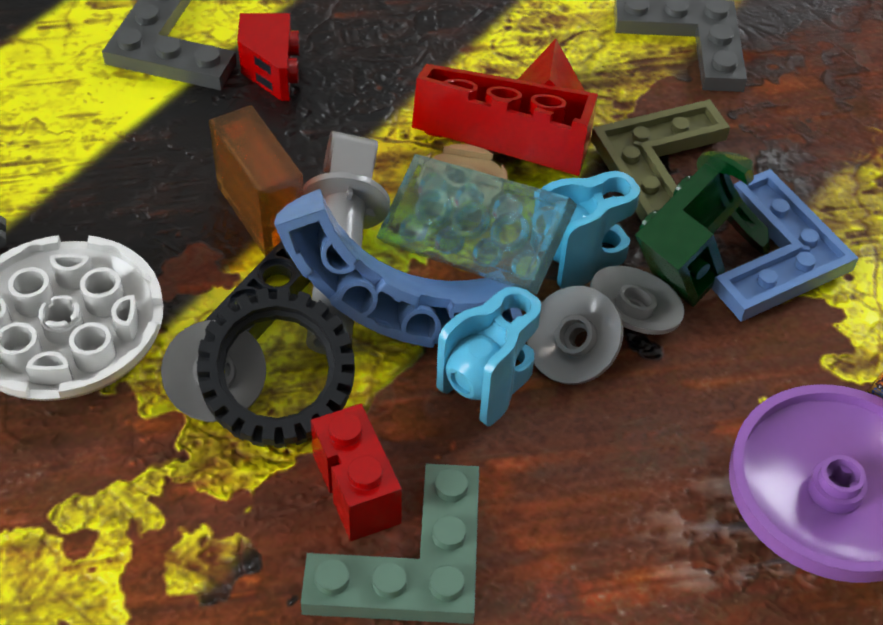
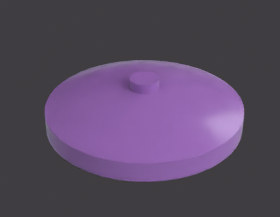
(813, 479)

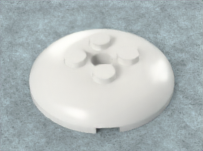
(74, 316)

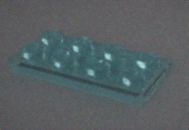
(477, 222)

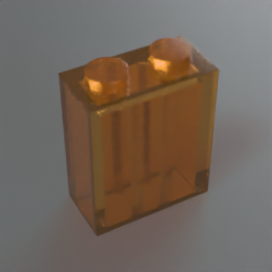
(254, 173)

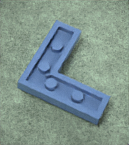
(805, 258)

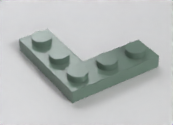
(409, 589)

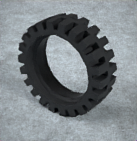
(260, 308)

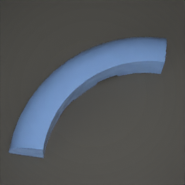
(368, 289)

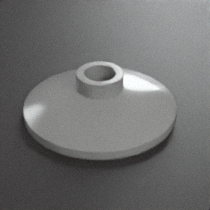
(641, 298)
(561, 320)
(243, 371)

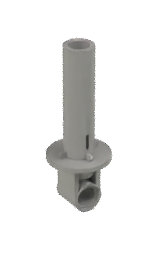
(351, 197)

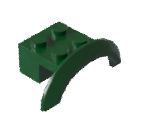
(680, 235)

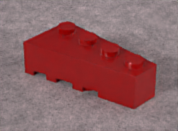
(506, 115)

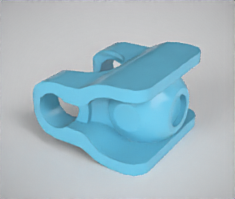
(594, 223)
(481, 351)

